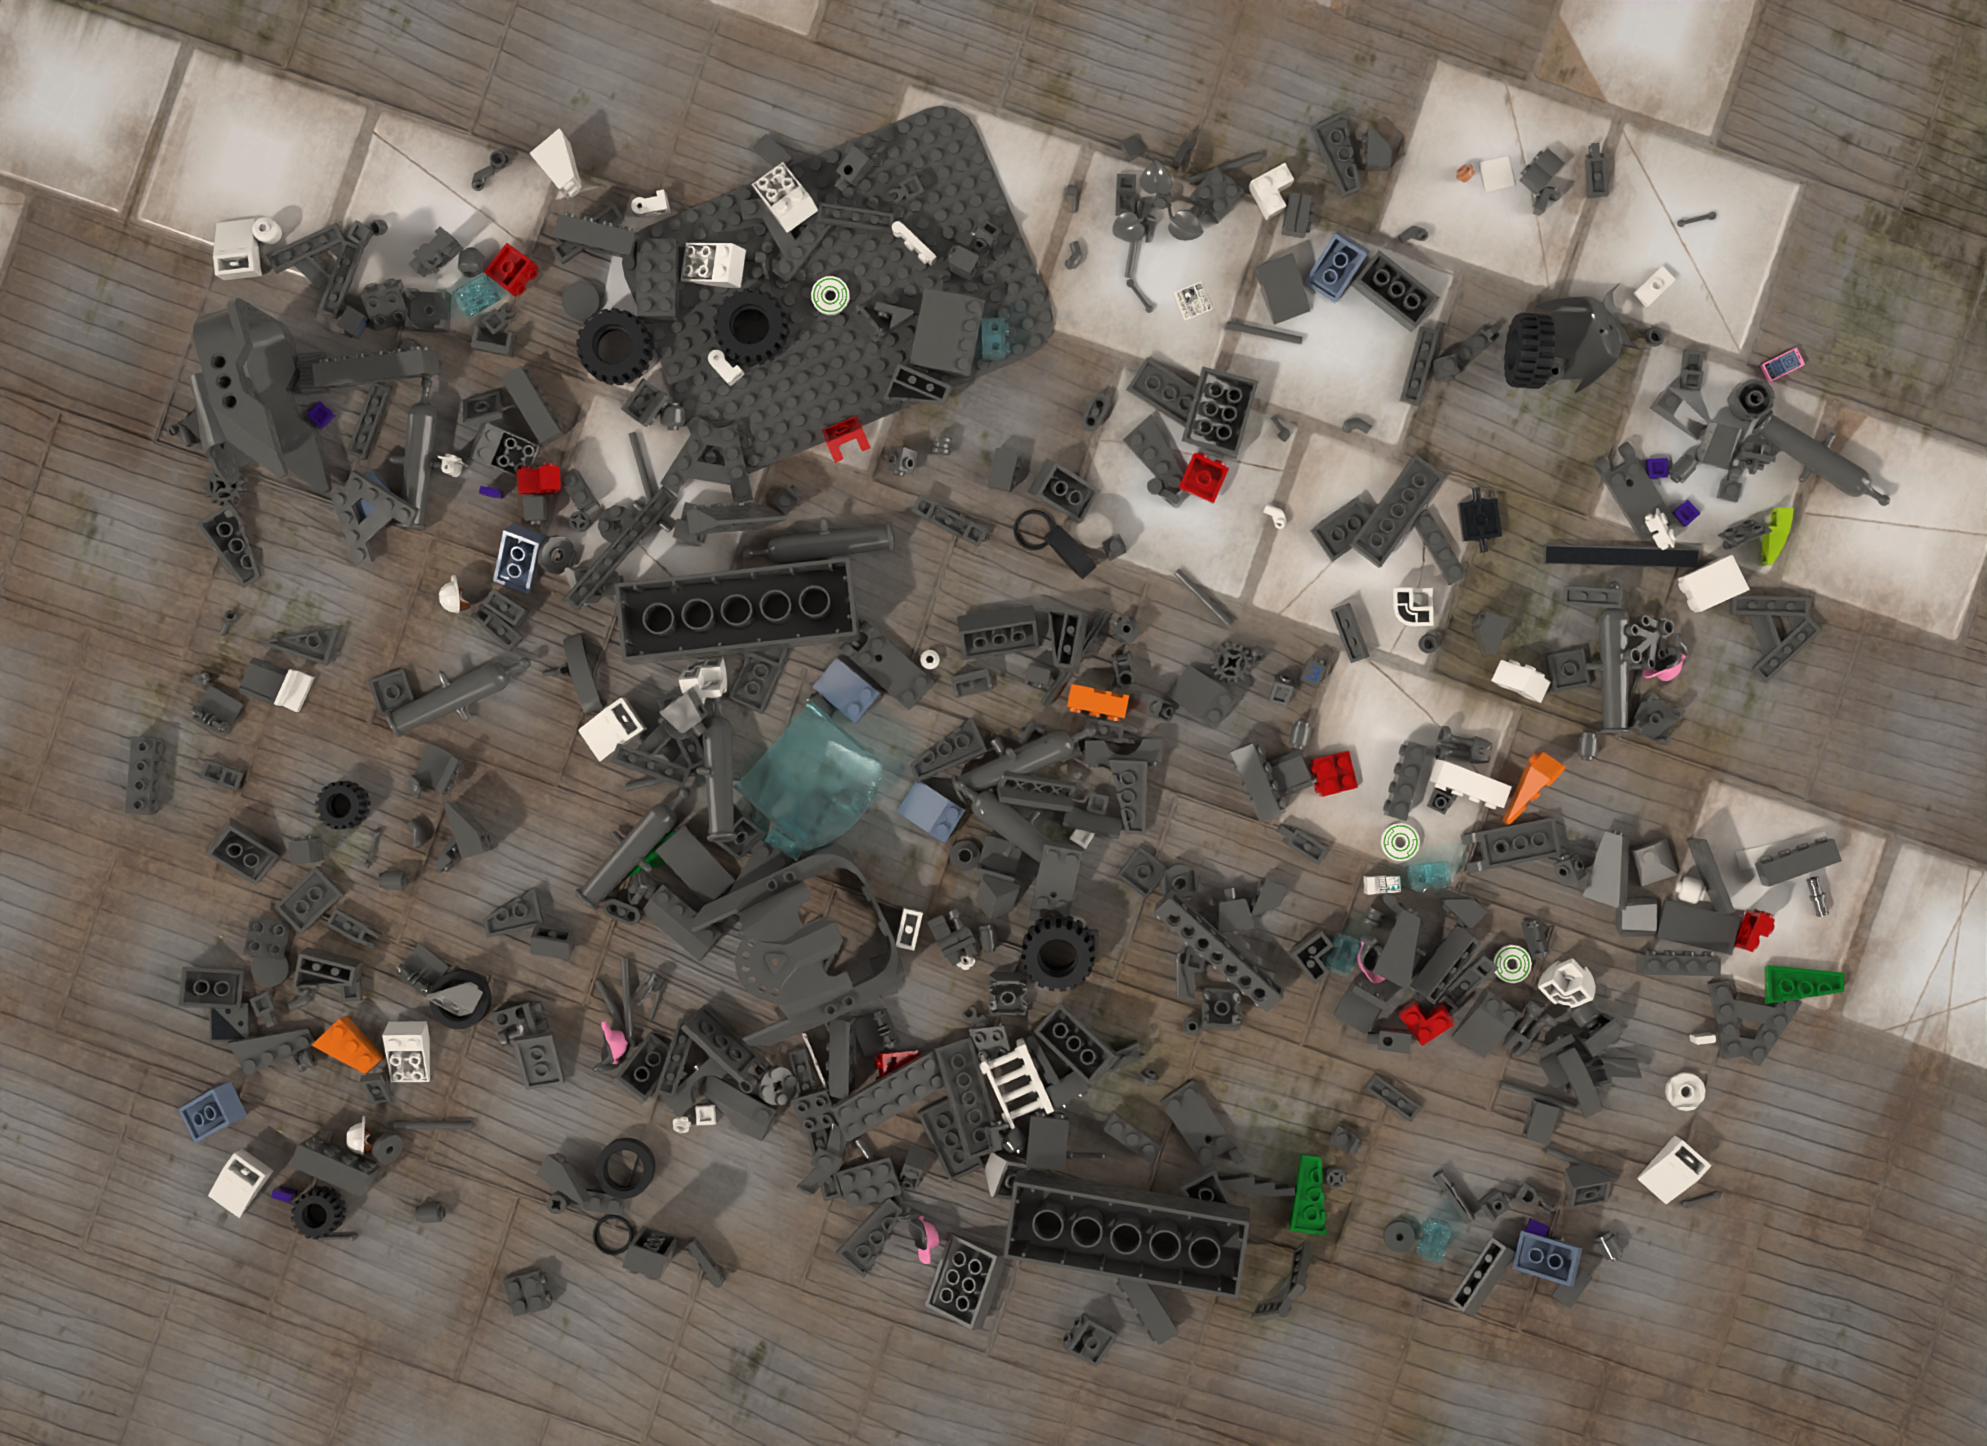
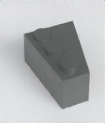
(916, 387)
(1067, 637)
(322, 969)

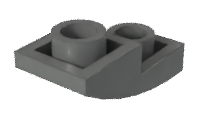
(1440, 800)
(446, 858)

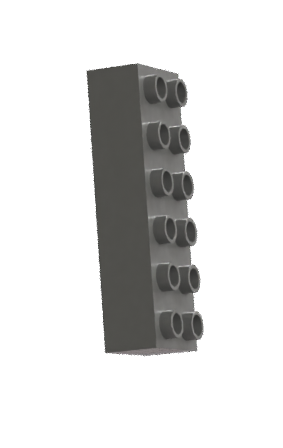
(737, 611)
(1127, 1233)

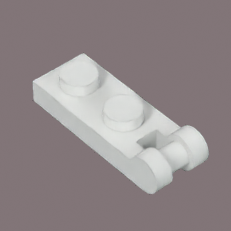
(913, 243)

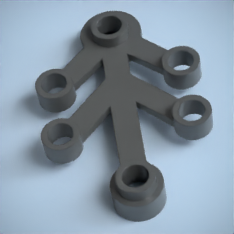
(1663, 627)

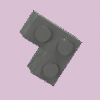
(681, 529)
(1307, 955)

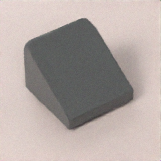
(1132, 148)

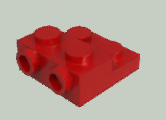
(511, 270)
(1203, 477)
(1333, 773)
(1752, 927)
(891, 1060)

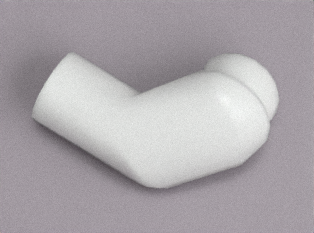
(1277, 515)

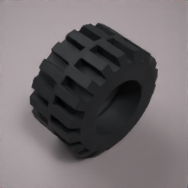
(327, 809)
(304, 1220)

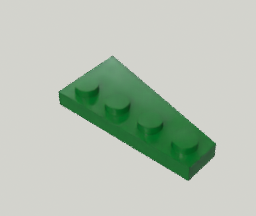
(1797, 983)
(1307, 1204)

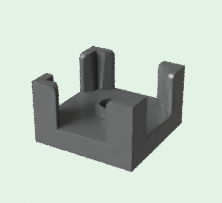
(429, 311)
(1654, 719)

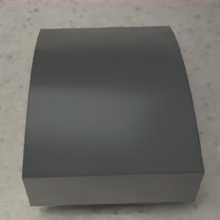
(1282, 288)

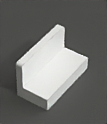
(294, 690)

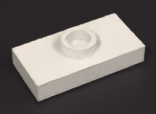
(1654, 286)

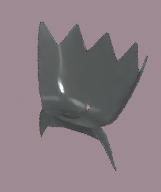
(1580, 340)

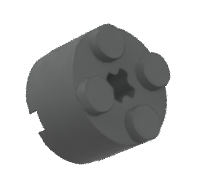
(1743, 407)

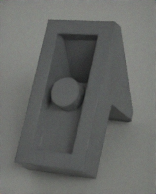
(899, 315)
(377, 1087)

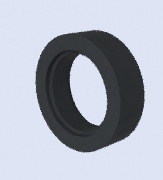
(1070, 551)
(482, 1009)
(614, 1189)

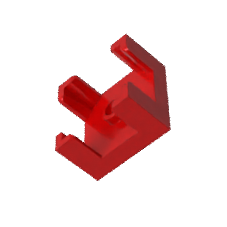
(842, 433)

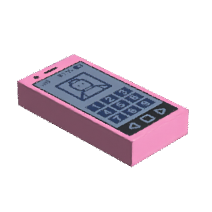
(1782, 365)

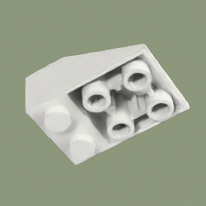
(785, 197)
(236, 250)
(713, 264)
(612, 726)
(407, 1051)
(1673, 1170)
(240, 1182)

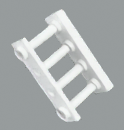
(1035, 1085)

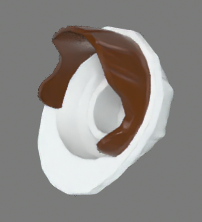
(451, 597)
(357, 1138)

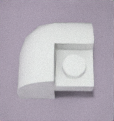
(1414, 606)
(706, 677)
(1567, 983)

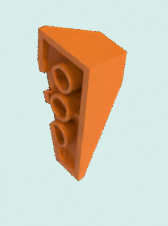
(1538, 773)

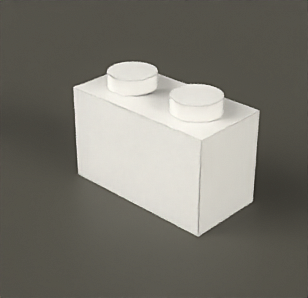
(908, 928)

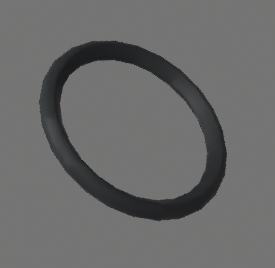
(1016, 526)
(595, 1234)

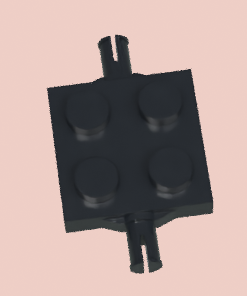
(1479, 520)

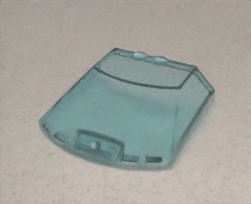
(813, 780)

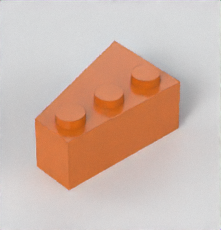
(1097, 702)
(349, 1045)

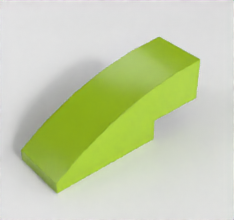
(1774, 541)

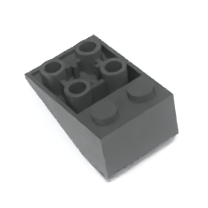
(502, 449)

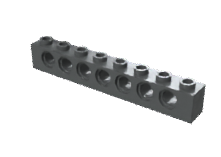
(1172, 903)

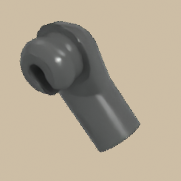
(1413, 232)
(1354, 423)

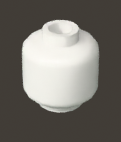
(267, 230)
(1691, 889)

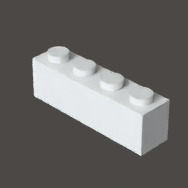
(1469, 783)

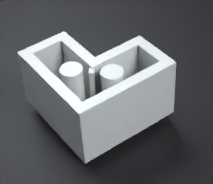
(1267, 188)
(1521, 679)

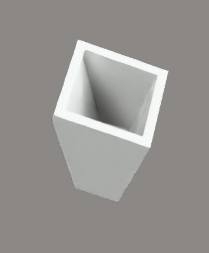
(558, 163)
(1712, 583)

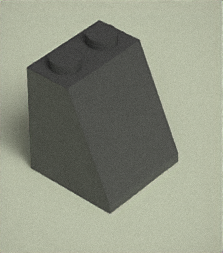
(1047, 1141)

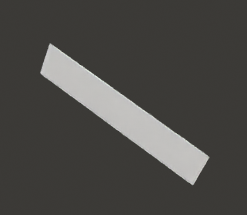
(1750, 856)

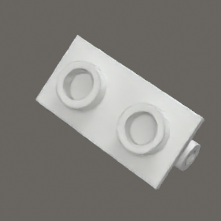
(452, 465)
(1659, 522)

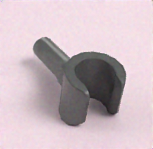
(1072, 191)
(1149, 221)
(761, 257)
(1284, 433)
(228, 621)
(555, 671)

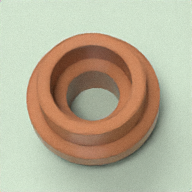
(1465, 173)

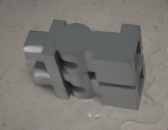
(434, 254)

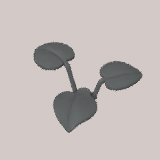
(1157, 180)

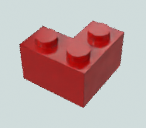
(538, 481)
(1425, 1026)

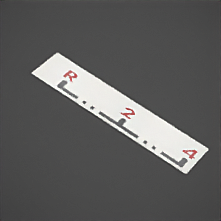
(815, 1063)

